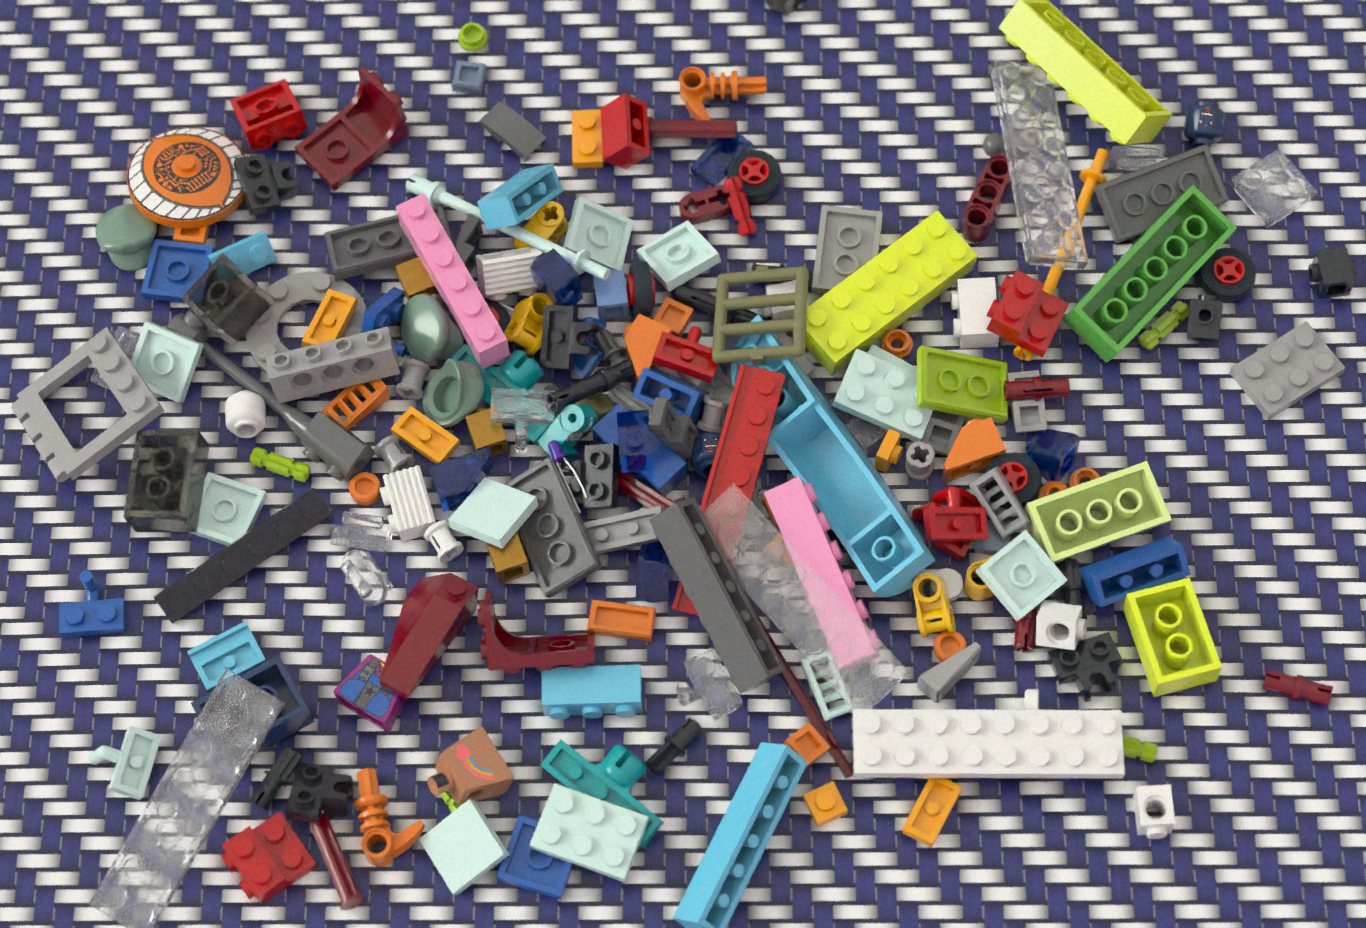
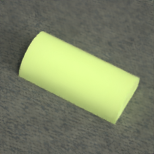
(1097, 512)

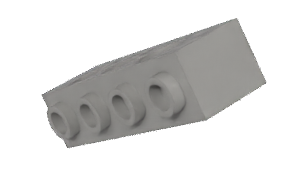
(332, 365)

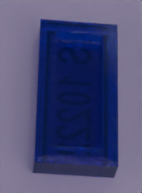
(714, 162)

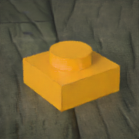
(889, 451)
(825, 804)

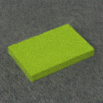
(961, 384)

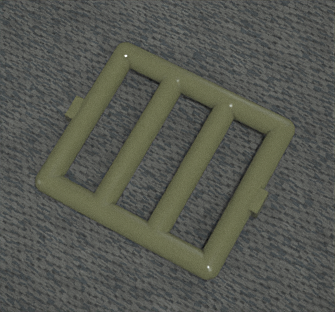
(725, 304)

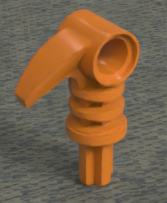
(710, 86)
(376, 827)

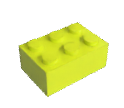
(1172, 637)

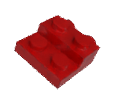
(269, 114)
(1026, 313)
(267, 858)

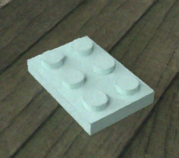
(882, 396)
(589, 832)

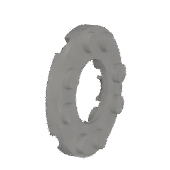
(293, 291)

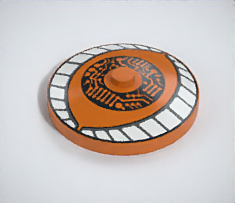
(185, 178)

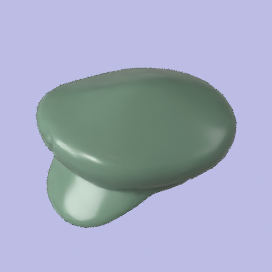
(126, 236)
(429, 330)
(453, 393)

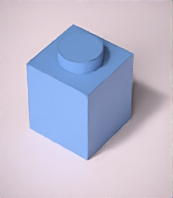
(612, 296)

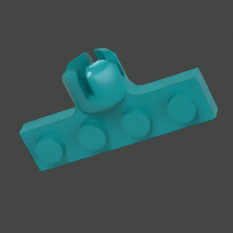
(514, 373)
(606, 781)

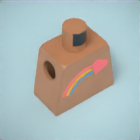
(471, 770)

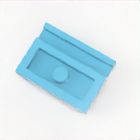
(230, 650)

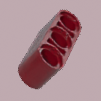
(986, 210)

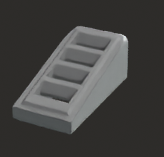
(983, 498)
(945, 675)

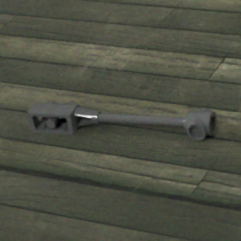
(321, 435)

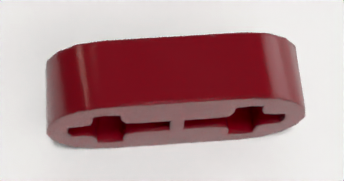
(706, 205)

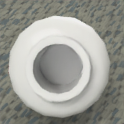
(245, 414)

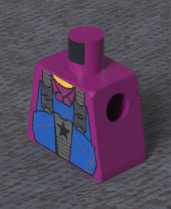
(366, 697)

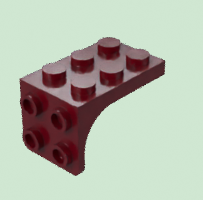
(355, 134)
(513, 652)

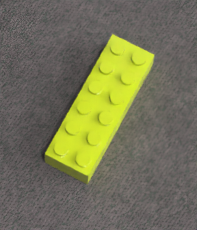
(1084, 72)
(886, 291)

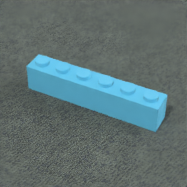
(741, 837)

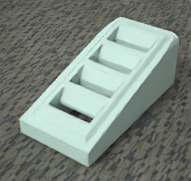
(816, 690)

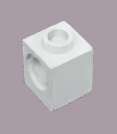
(1054, 636)
(1157, 797)

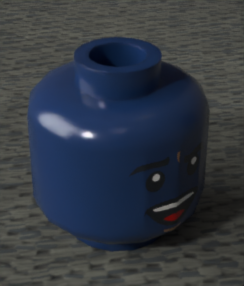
(1204, 123)
(704, 452)

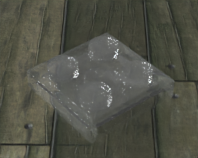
(1273, 188)

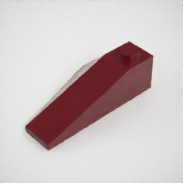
(425, 629)

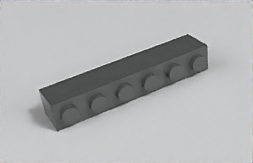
(716, 595)

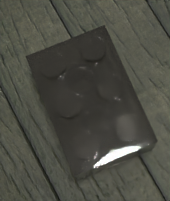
(166, 480)

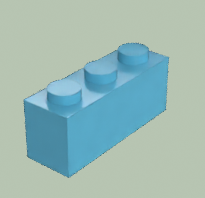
(519, 196)
(592, 691)

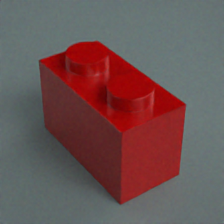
(625, 131)

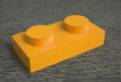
(587, 139)
(330, 318)
(425, 436)
(932, 810)

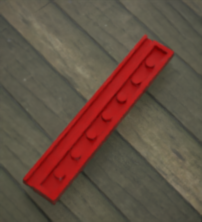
(741, 443)

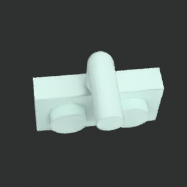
(132, 761)

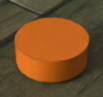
(365, 488)
(948, 644)

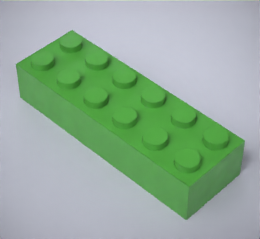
(1149, 273)

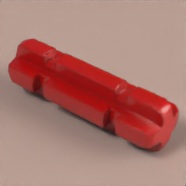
(740, 206)

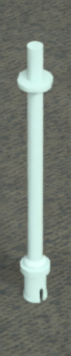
(436, 194)

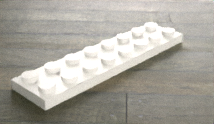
(987, 743)

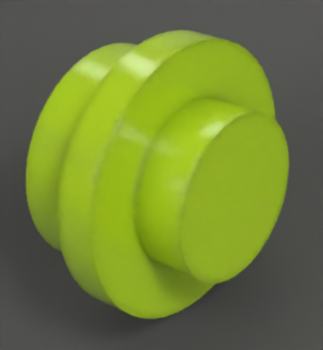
(472, 37)

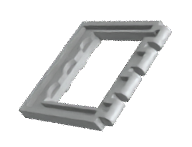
(124, 382)

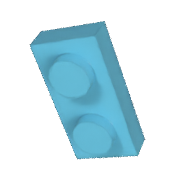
(249, 253)

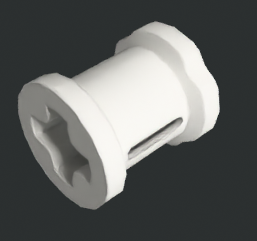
(443, 541)

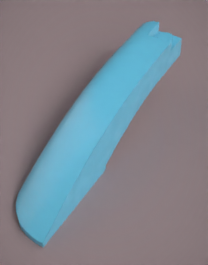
(847, 484)

